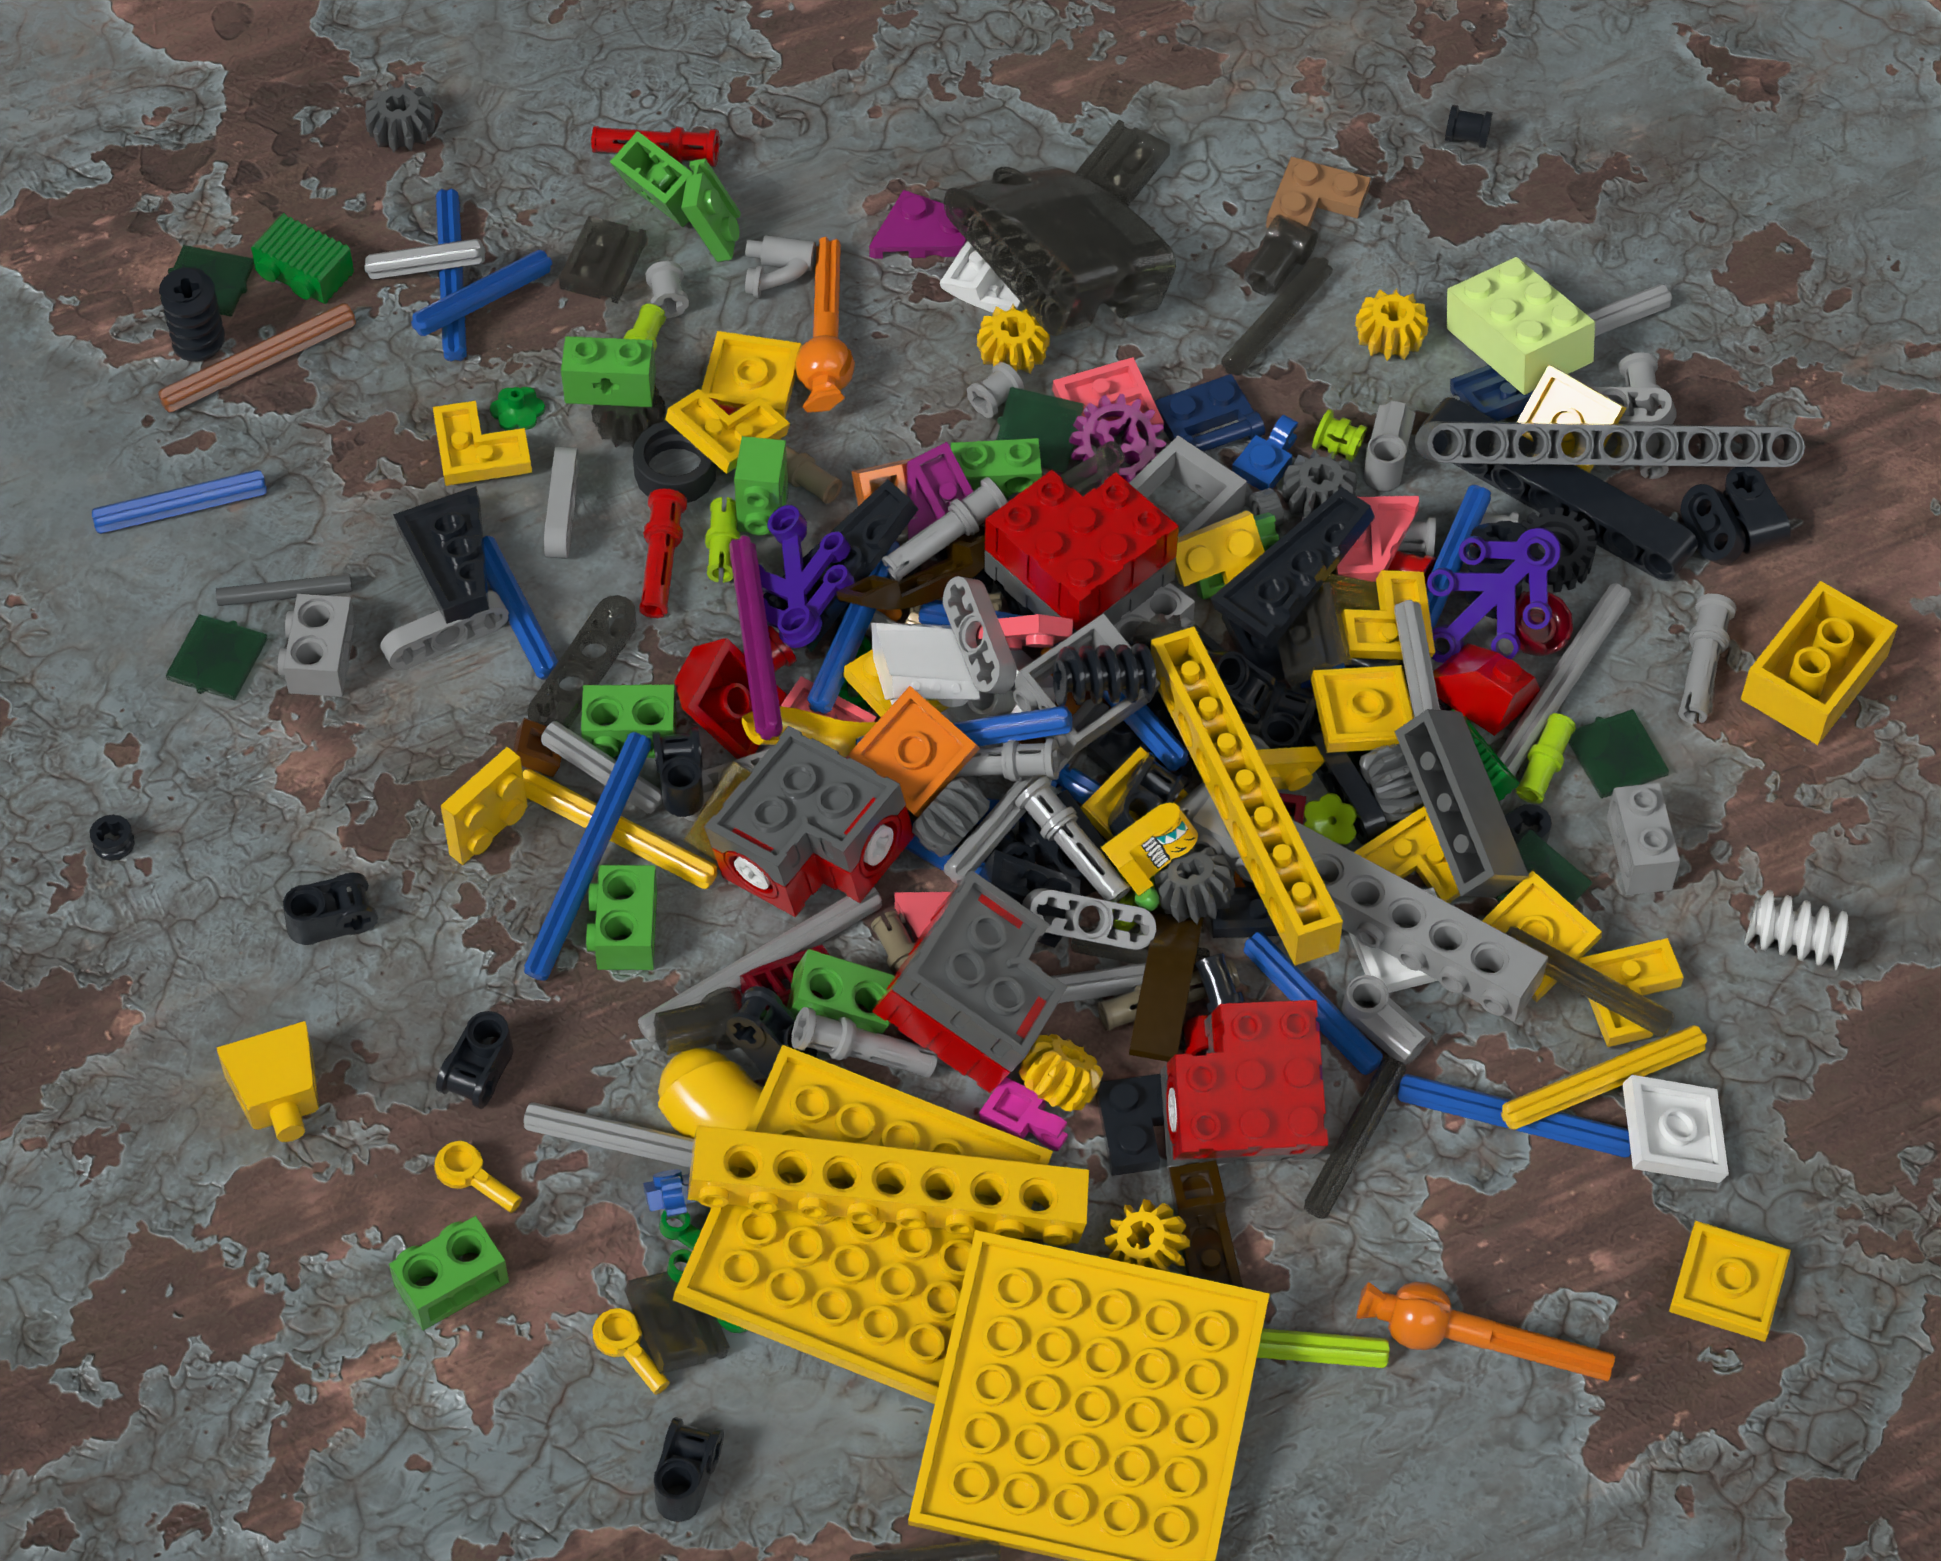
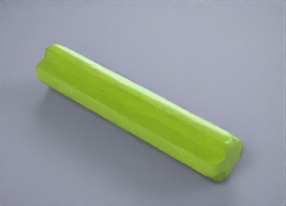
(1323, 1348)

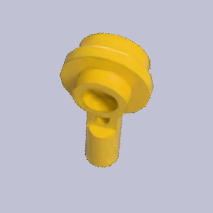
(461, 1166)
(619, 1335)

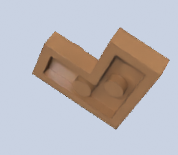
(1316, 186)

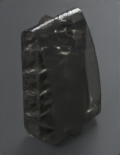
(1063, 245)

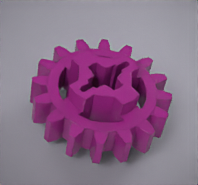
(1100, 432)

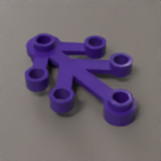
(1498, 588)
(802, 620)

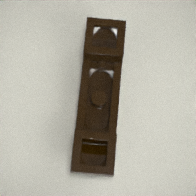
(964, 559)
(1165, 987)
(1202, 1205)

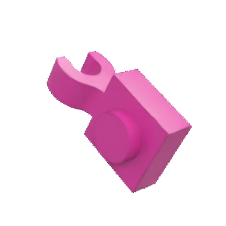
(1019, 1111)

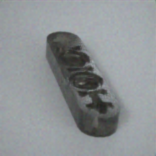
(588, 669)

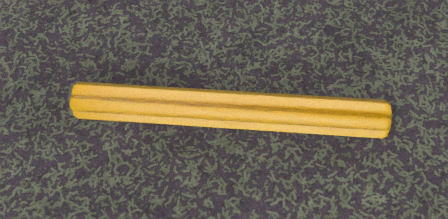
(626, 833)
(1603, 1077)

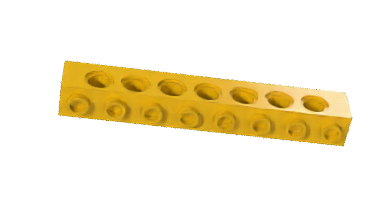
(1246, 797)
(913, 1173)

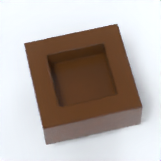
(532, 751)

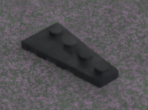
(449, 552)

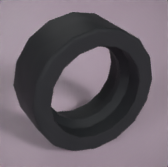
(664, 437)

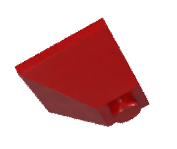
(1485, 687)
(717, 694)

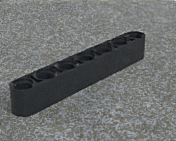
(1619, 520)

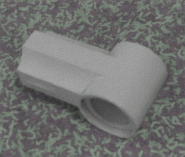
(1388, 446)
(1386, 1022)

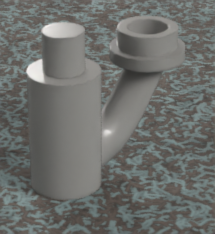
(792, 255)

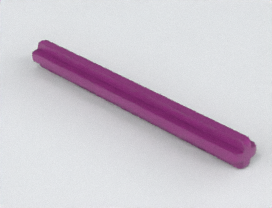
(755, 638)

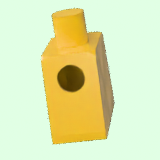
(273, 1079)

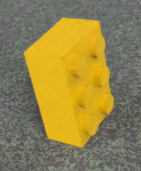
(1818, 662)

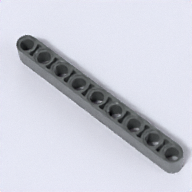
(1630, 444)

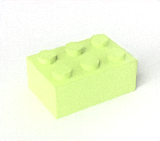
(1519, 324)

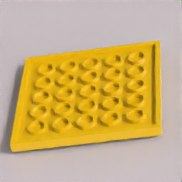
(833, 1287)
(1088, 1406)

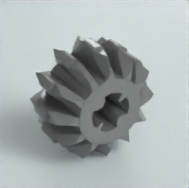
(400, 117)
(1314, 481)
(1390, 782)
(950, 816)
(1195, 885)

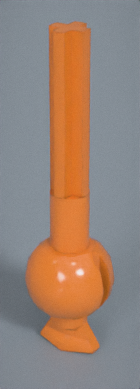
(825, 361)
(1423, 1317)

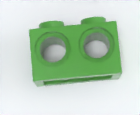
(1008, 463)
(760, 483)
(629, 711)
(627, 917)
(842, 986)
(456, 1281)

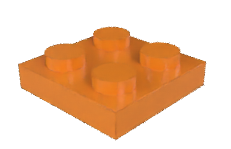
(915, 749)

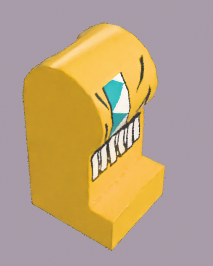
(1151, 845)

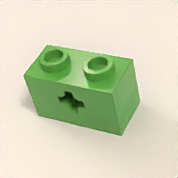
(653, 175)
(608, 371)

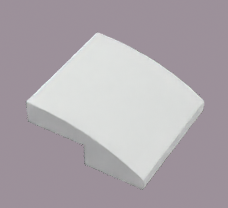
(977, 283)

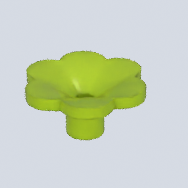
(1321, 816)

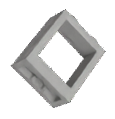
(1200, 474)
(1031, 697)

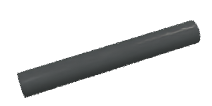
(283, 589)

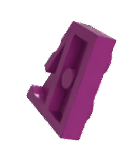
(917, 227)
(932, 484)

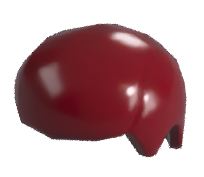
(1551, 637)

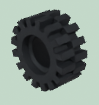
(1573, 536)

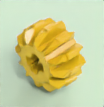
(1391, 324)
(1012, 339)
(1061, 1072)
(1163, 1233)

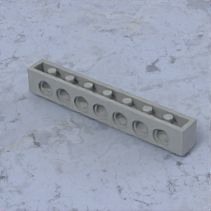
(1396, 901)

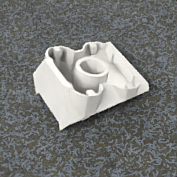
(924, 659)

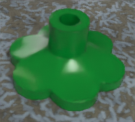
(517, 408)

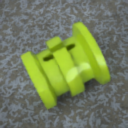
(1339, 436)

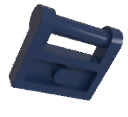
(1207, 408)

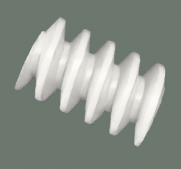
(1798, 929)

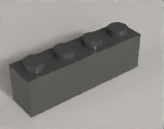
(1461, 803)

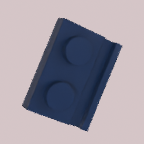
(1489, 393)

